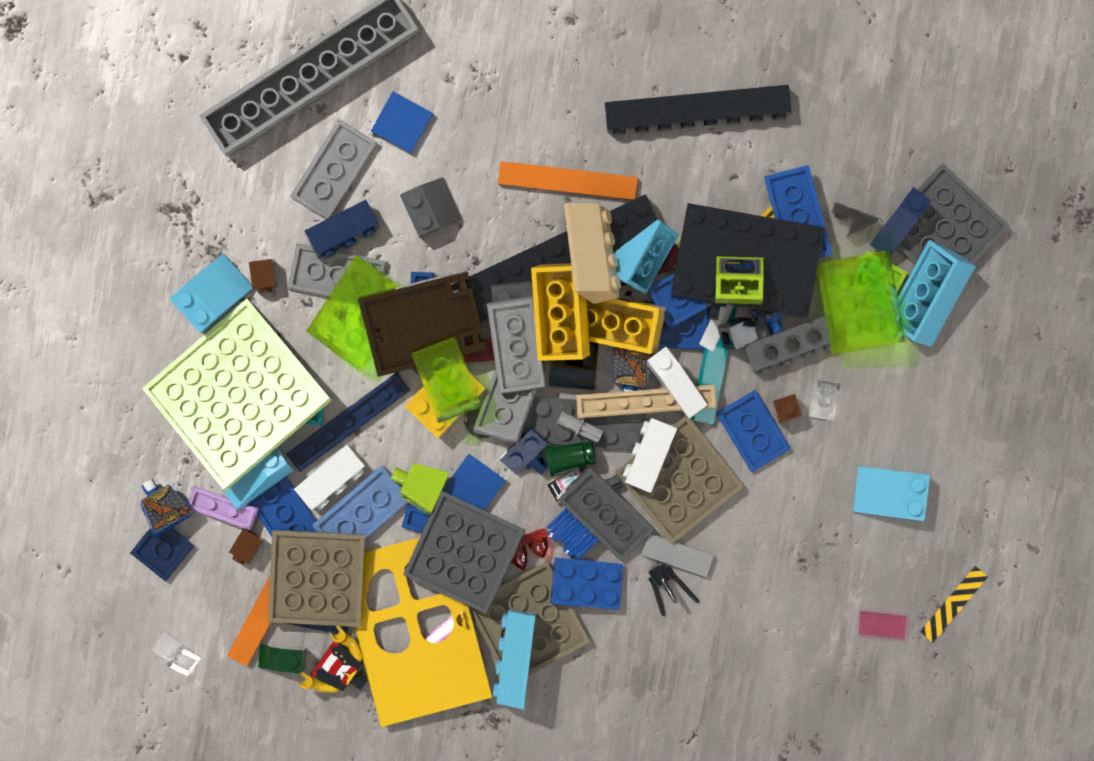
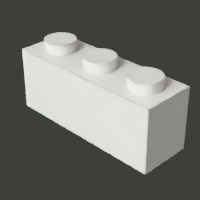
(649, 454)
(330, 478)

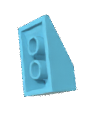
(644, 255)
(211, 293)
(259, 479)
(891, 493)

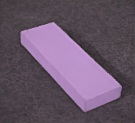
(221, 508)

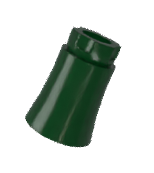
(569, 457)

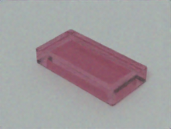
(882, 624)

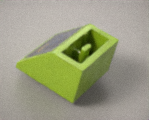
(739, 280)

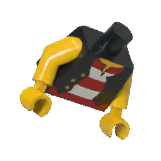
(337, 666)

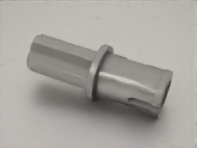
(579, 427)

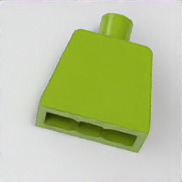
(420, 485)

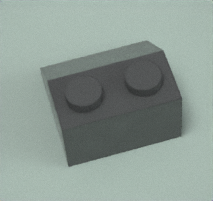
(430, 207)

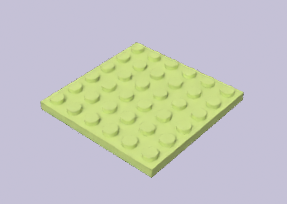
(236, 394)

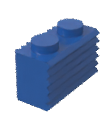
(571, 533)

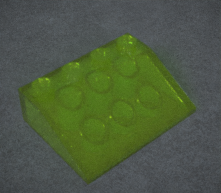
(860, 302)
(340, 320)

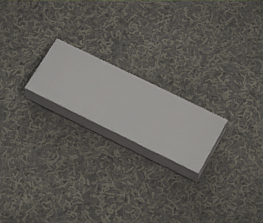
(677, 555)

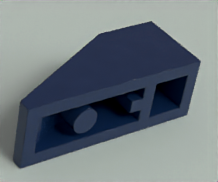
(901, 221)

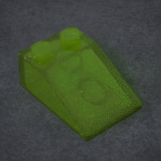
(446, 380)

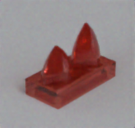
(538, 544)

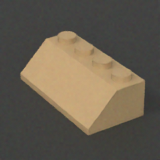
(592, 251)

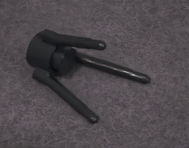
(660, 576)

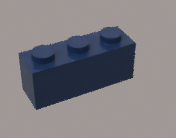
(342, 230)

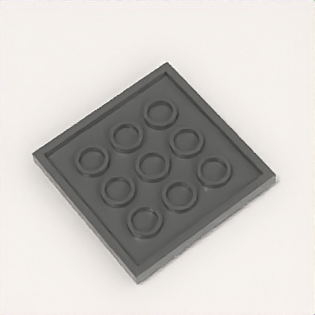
(953, 219)
(464, 552)

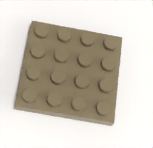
(688, 485)
(316, 578)
(555, 626)

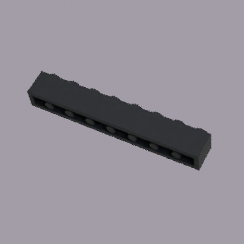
(697, 108)

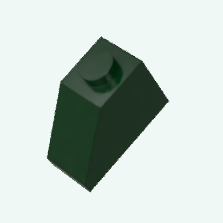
(282, 658)

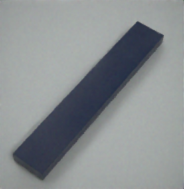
(348, 422)

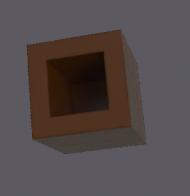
(263, 275)
(786, 408)
(246, 546)

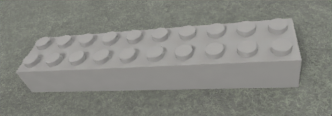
(308, 74)

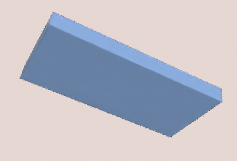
(364, 507)

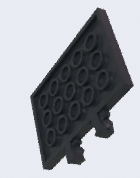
(787, 250)

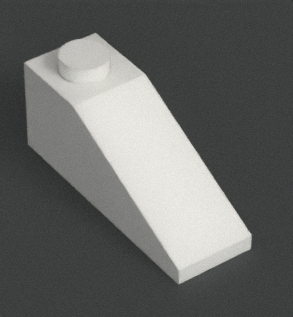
(676, 382)

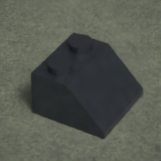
(575, 373)

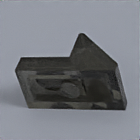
(858, 219)

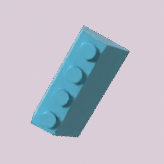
(932, 292)
(515, 658)

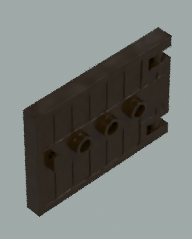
(420, 317)

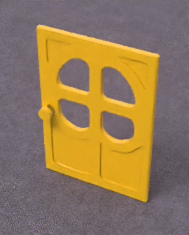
(426, 674)

